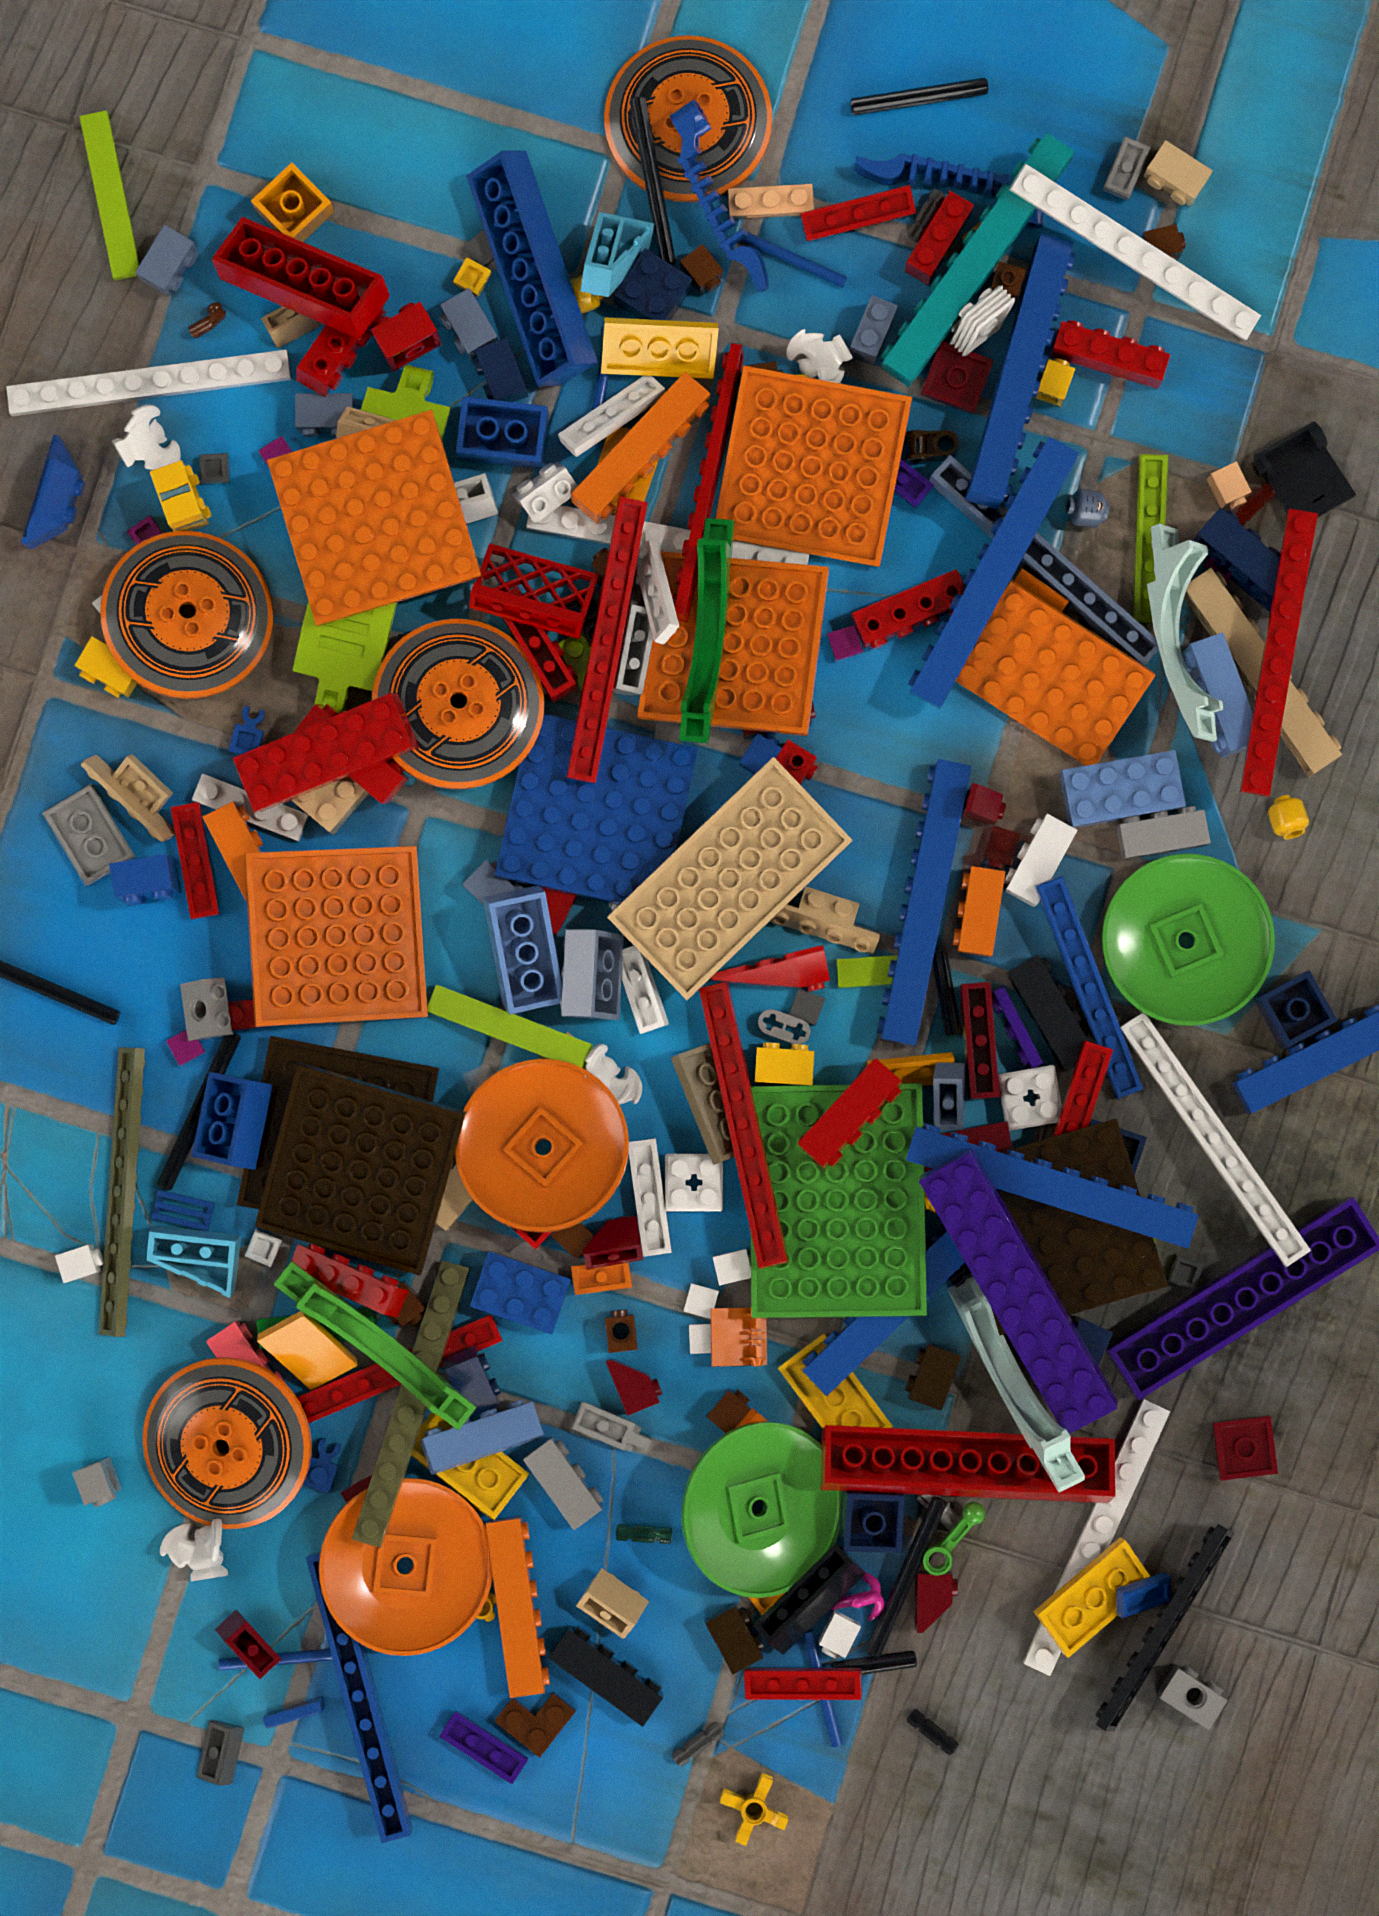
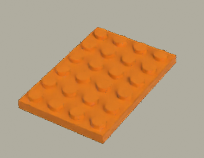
(1054, 675)

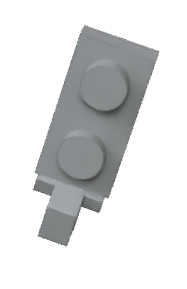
(609, 1428)

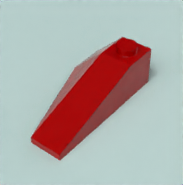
(794, 970)

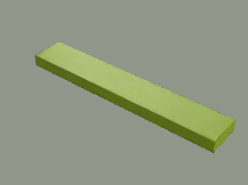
(110, 194)
(1150, 512)
(507, 1027)

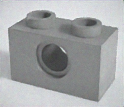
(206, 1009)
(97, 1482)
(1205, 1708)

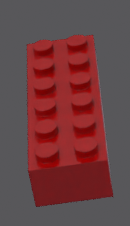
(301, 277)
(326, 752)

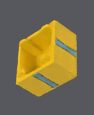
(180, 497)

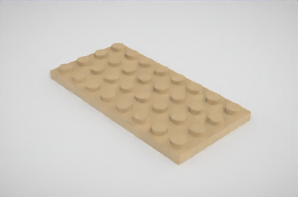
(729, 878)

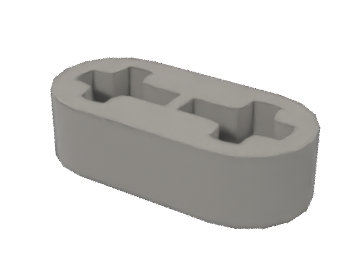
(787, 1020)

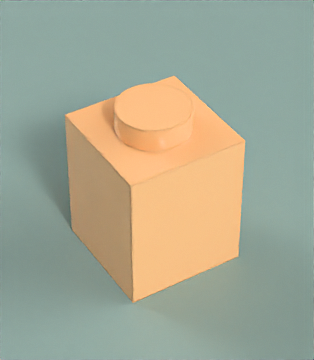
(1229, 486)

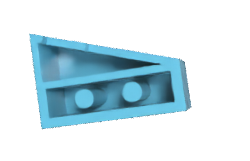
(613, 252)
(197, 1254)

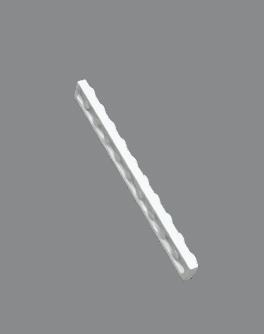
(1134, 252)
(148, 383)
(575, 524)
(1215, 1140)
(1104, 1517)

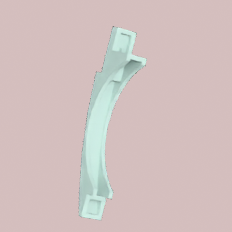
(1173, 572)
(1036, 1425)

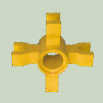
(767, 1814)

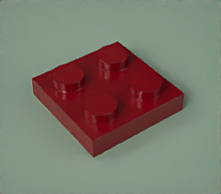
(957, 378)
(1245, 1447)

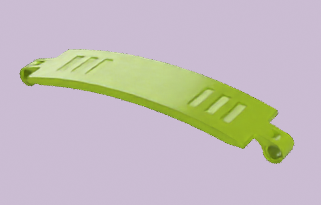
(353, 648)

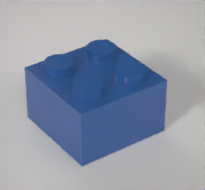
(144, 879)

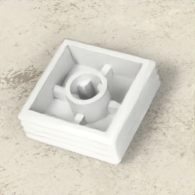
(981, 320)
(1015, 1086)
(679, 1195)

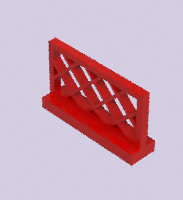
(528, 608)

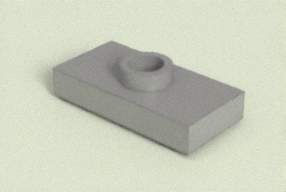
(1126, 168)

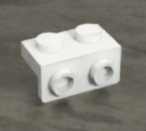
(545, 491)

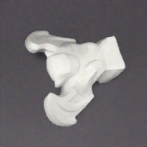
(822, 357)
(144, 440)
(606, 1069)
(200, 1554)

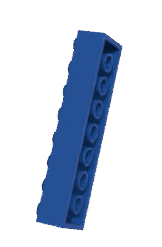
(531, 268)

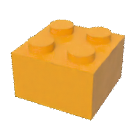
(293, 204)

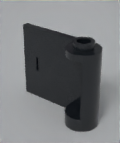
(1303, 472)

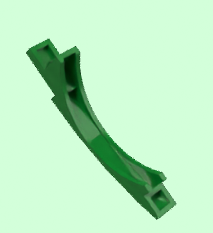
(713, 598)

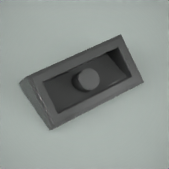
(220, 1753)

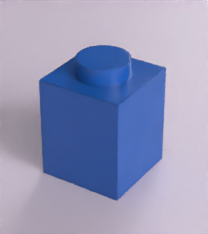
(760, 752)

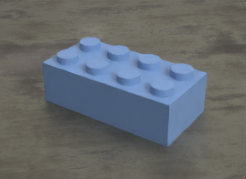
(1216, 674)
(1122, 789)
(523, 949)

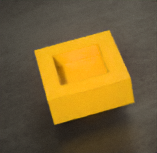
(472, 276)

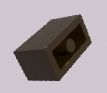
(933, 1376)
(734, 1637)

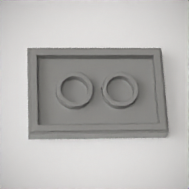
(88, 834)

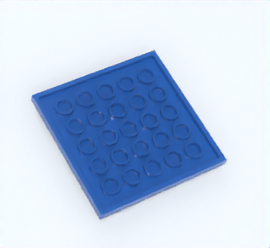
(601, 834)

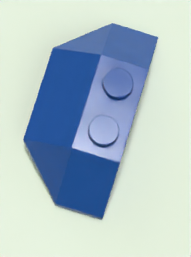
(54, 497)

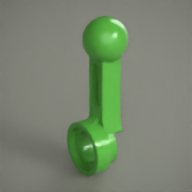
(972, 1514)

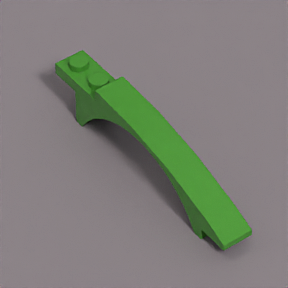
(347, 1321)

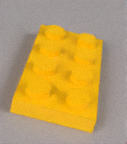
(659, 347)
(845, 1406)
(483, 1482)
(1089, 1598)

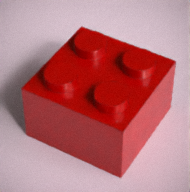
(405, 336)

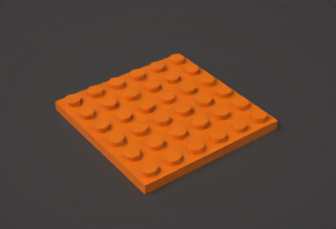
(813, 465)
(374, 518)
(765, 654)
(335, 935)

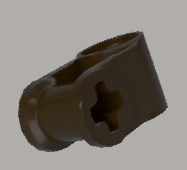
(928, 445)

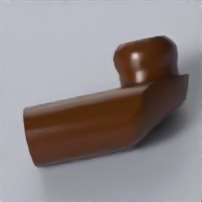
(206, 324)

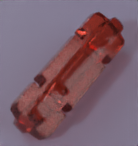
(1255, 503)

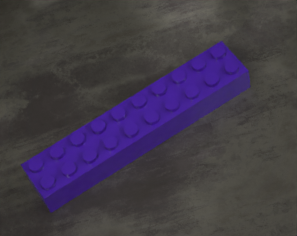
(1018, 1291)
(1241, 1300)

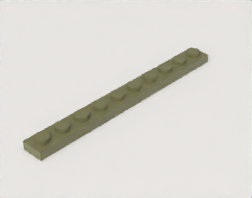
(121, 1192)
(409, 1410)

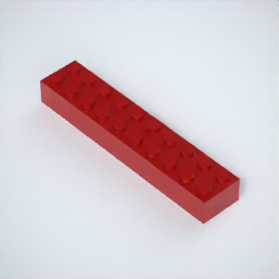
(957, 1464)

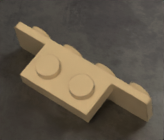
(136, 790)
(829, 919)

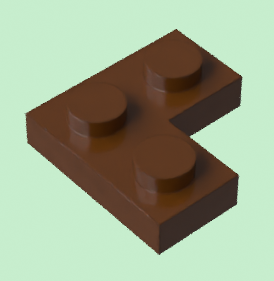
(537, 1729)

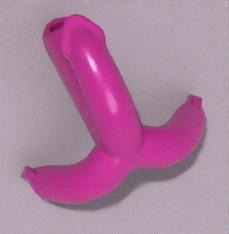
(865, 1598)

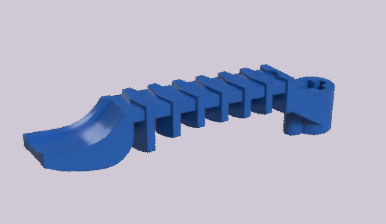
(692, 124)
(891, 171)

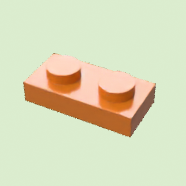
(601, 1278)

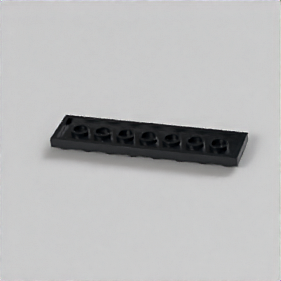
(1158, 1637)

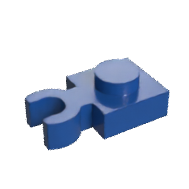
(247, 736)
(321, 1469)

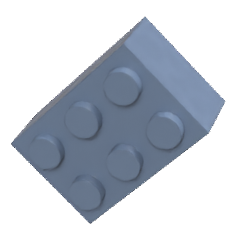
(592, 974)

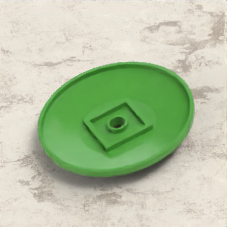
(1228, 929)
(797, 1523)

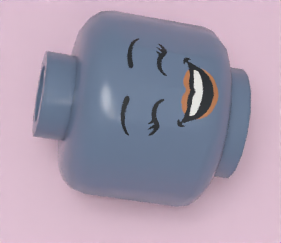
(1087, 508)

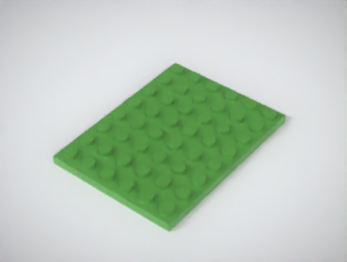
(849, 1227)

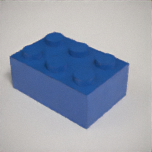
(502, 432)
(232, 1120)
(520, 1292)

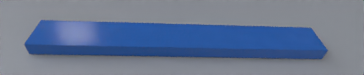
(1088, 984)

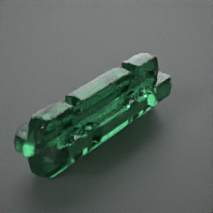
(643, 1534)

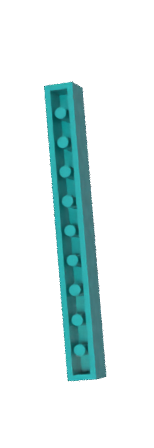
(970, 267)

